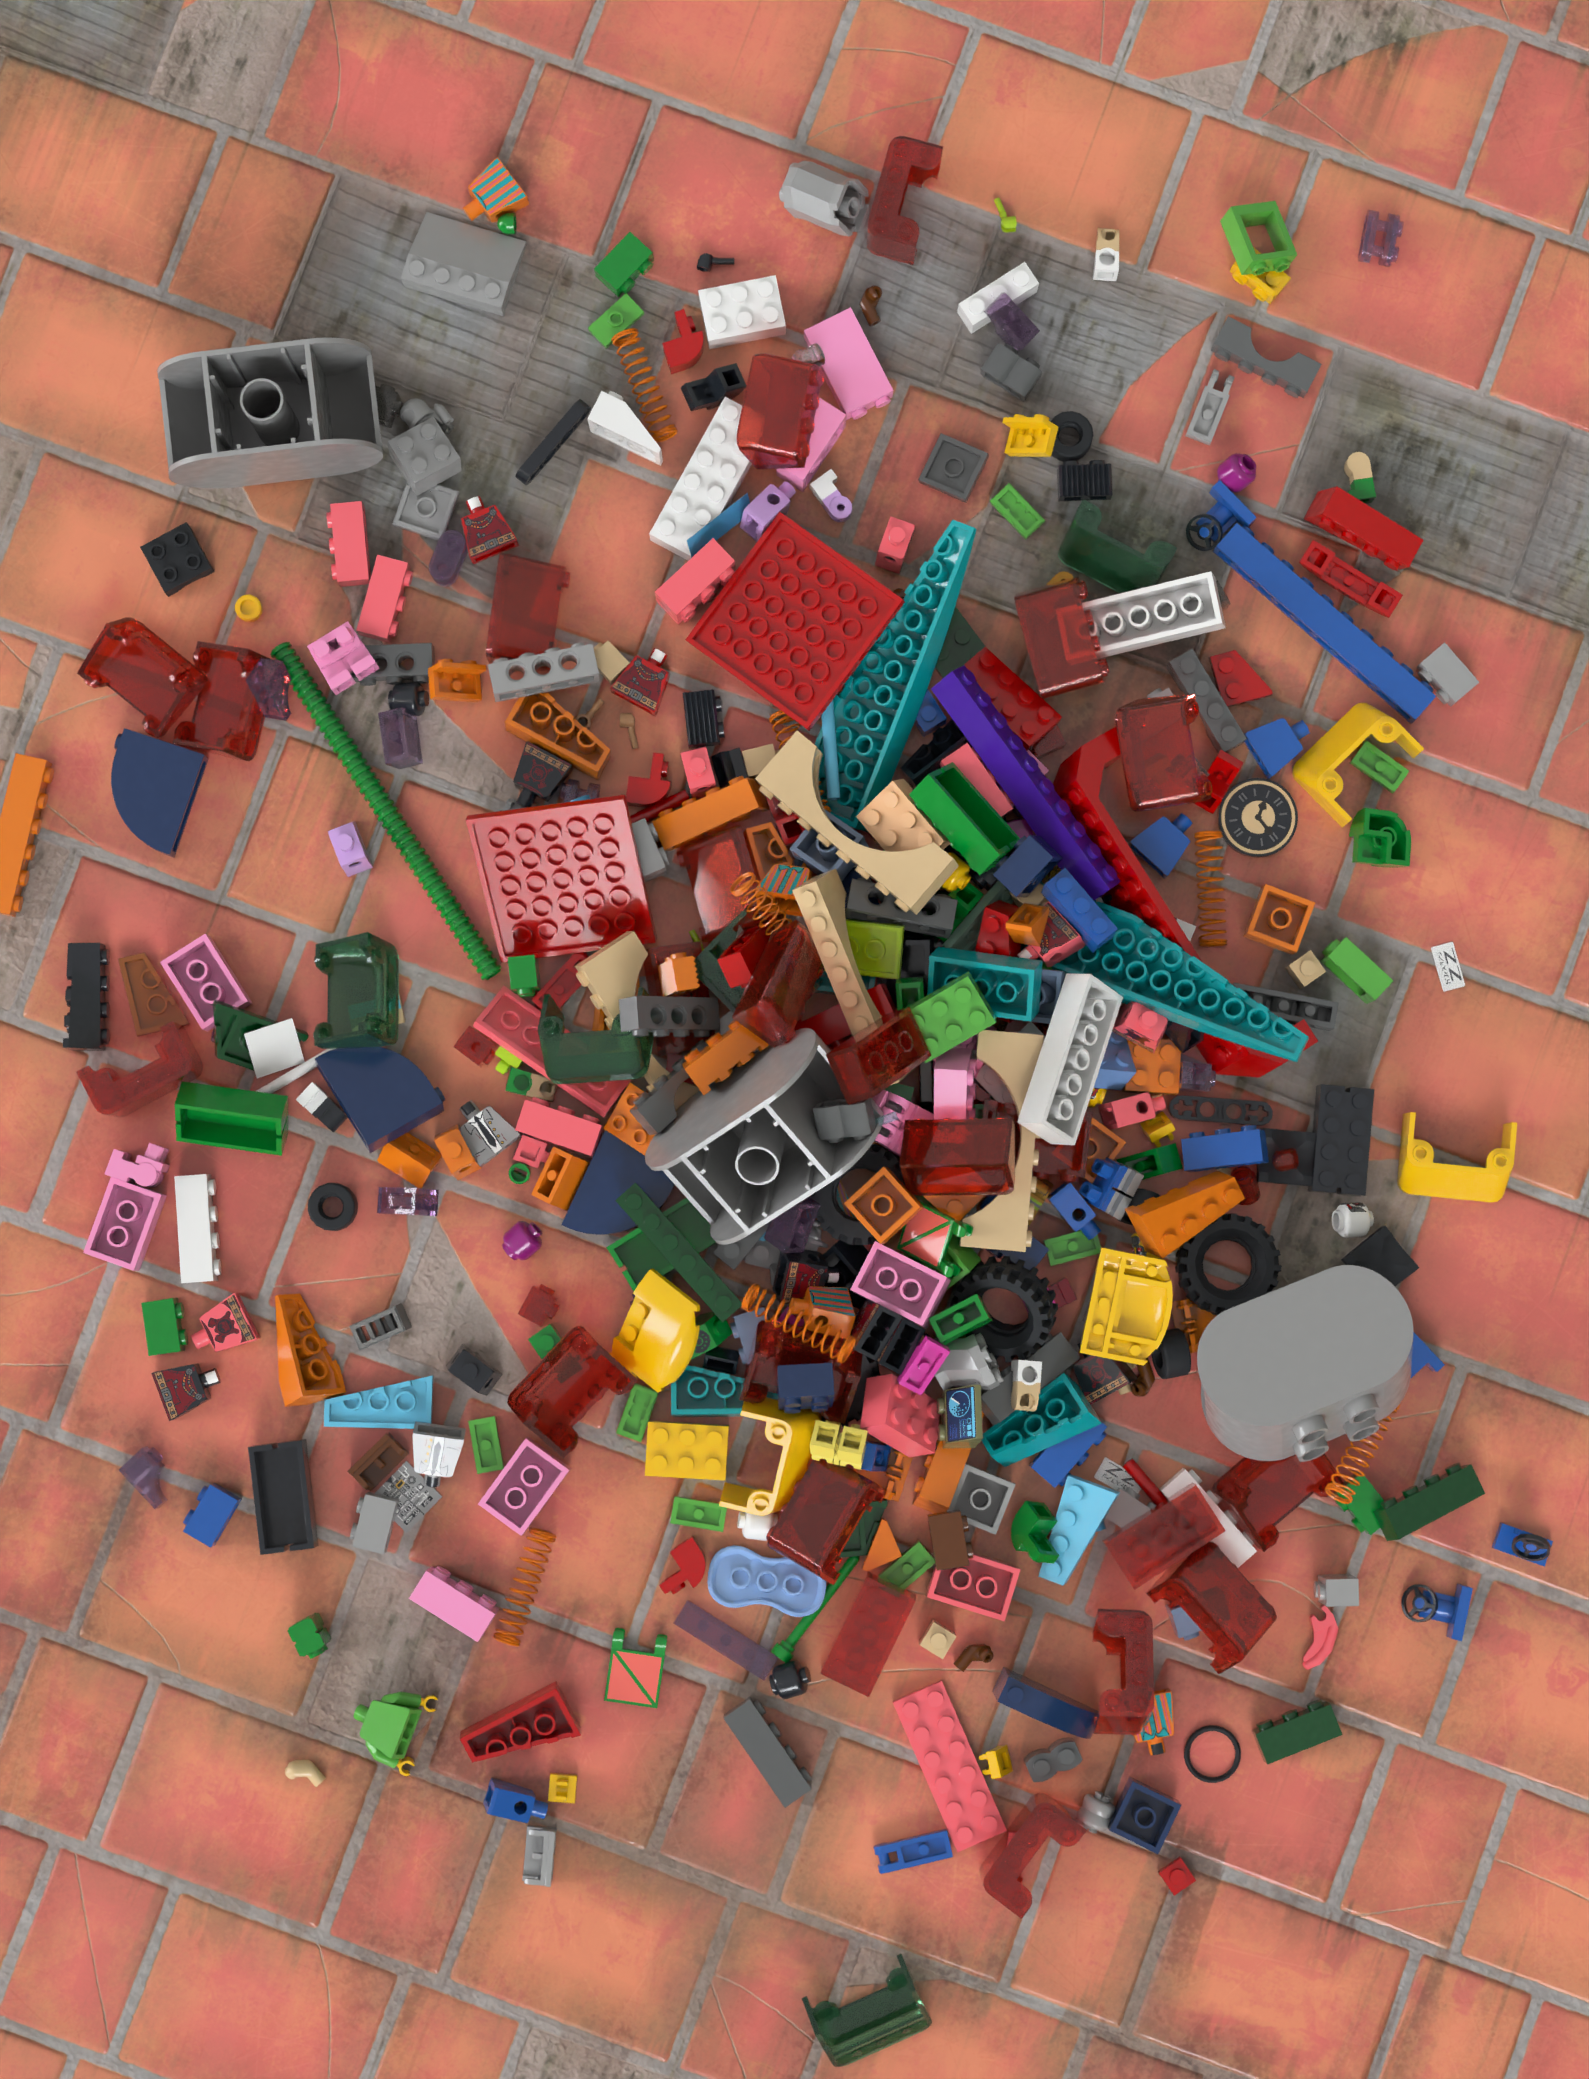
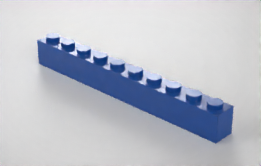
(1325, 623)

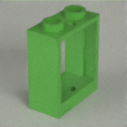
(1253, 215)
(1355, 969)

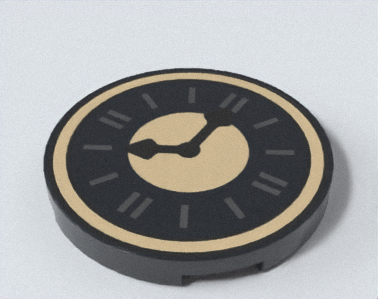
(1257, 817)

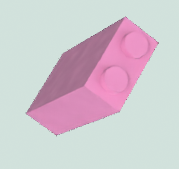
(850, 365)

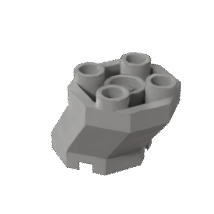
(825, 198)
(969, 1365)

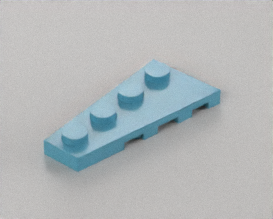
(383, 1407)
(1078, 1518)

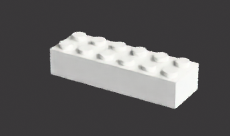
(705, 484)
(1156, 614)
(1070, 1059)

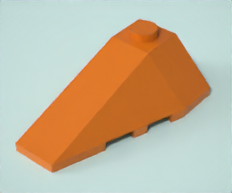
(303, 1361)

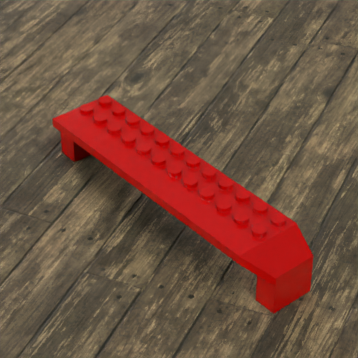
(1079, 786)

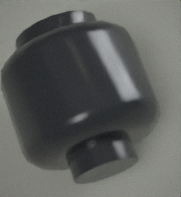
(409, 696)
(789, 1679)

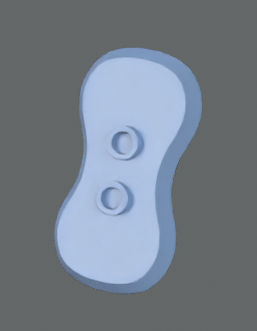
(745, 1578)

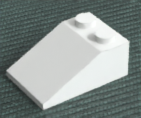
(617, 423)

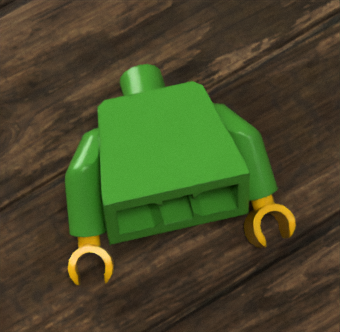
(390, 1726)

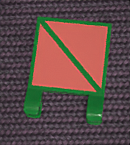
(929, 1237)
(635, 1674)

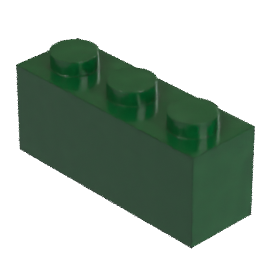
(1296, 1731)

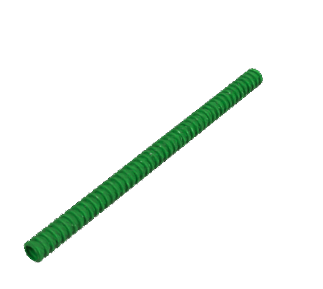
(387, 812)

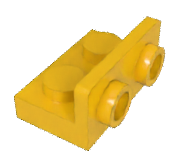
(1264, 286)

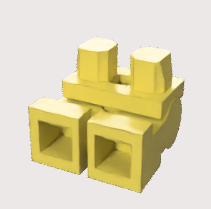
(838, 1447)

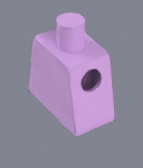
(764, 509)
(350, 849)

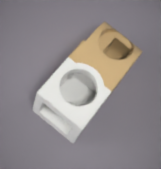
(1106, 255)
(1025, 1384)

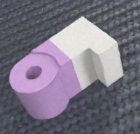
(835, 504)

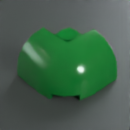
(1380, 839)

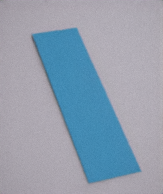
(719, 525)

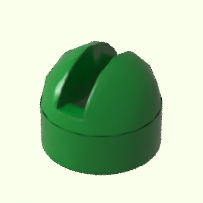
(507, 223)
(518, 1177)

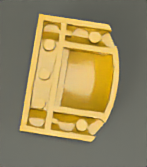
(1127, 1307)
(658, 1332)

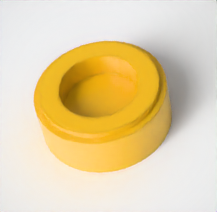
(248, 608)

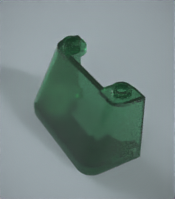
(1108, 559)
(360, 992)

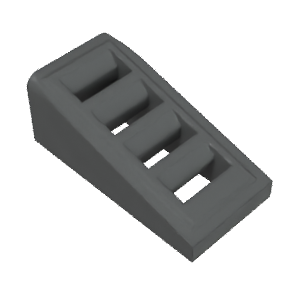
(401, 1319)

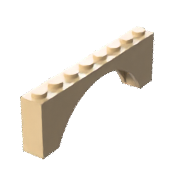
(907, 875)
(823, 910)
(613, 976)
(1005, 1219)

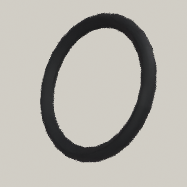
(1187, 1754)

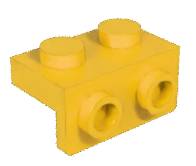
(1030, 436)

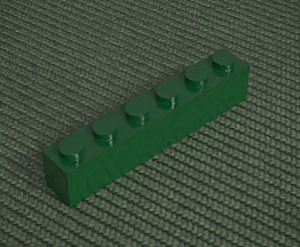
(679, 1252)

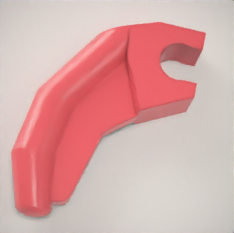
(1324, 1637)

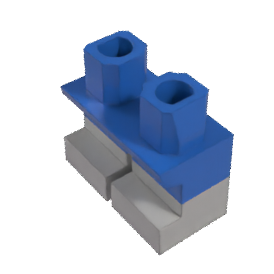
(1109, 1175)

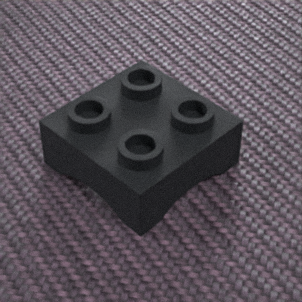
(177, 559)
(1283, 1139)
(1383, 1255)

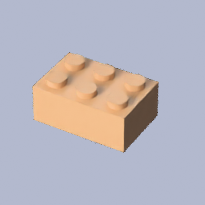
(898, 822)

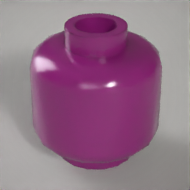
(1237, 472)
(522, 1240)

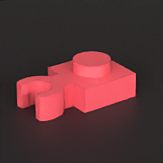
(531, 1151)

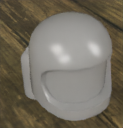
(417, 411)

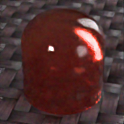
(1285, 1160)

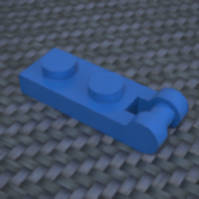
(914, 1851)

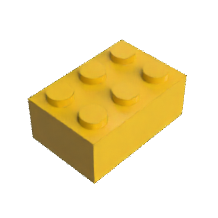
(686, 1450)

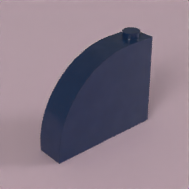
(155, 788)
(379, 1092)
(608, 1176)
(1044, 1704)

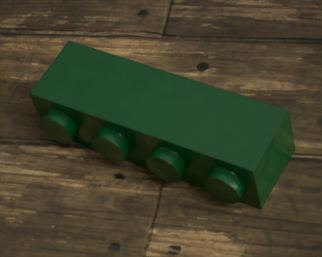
(1428, 1502)

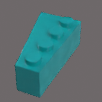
(707, 1394)
(1059, 1416)

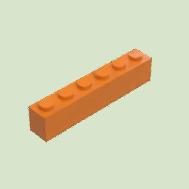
(19, 825)

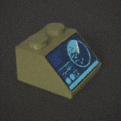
(960, 1417)

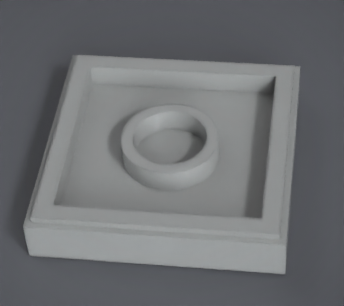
(428, 512)

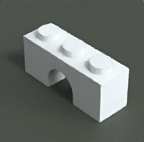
(1017, 284)

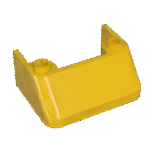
(1316, 767)
(1422, 1177)
(783, 1429)

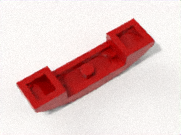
(1349, 581)

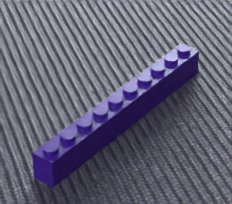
(1024, 781)

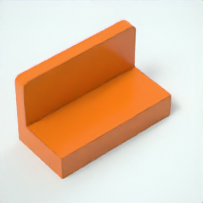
(410, 1159)

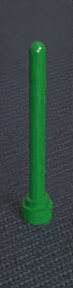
(786, 1648)

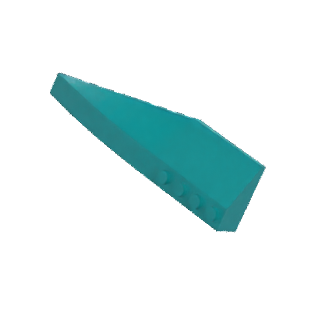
(893, 680)
(1181, 987)

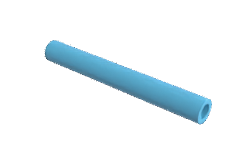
(830, 753)

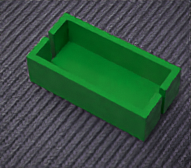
(964, 818)
(231, 1118)
(641, 1254)

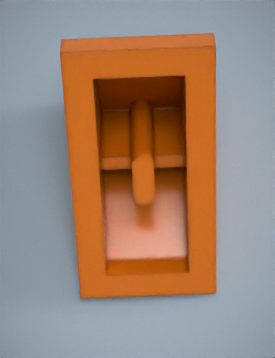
(1028, 924)
(883, 1548)

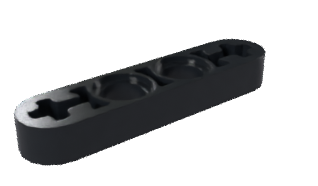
(553, 442)
(1220, 1107)

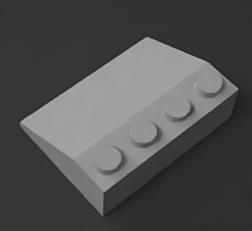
(463, 263)

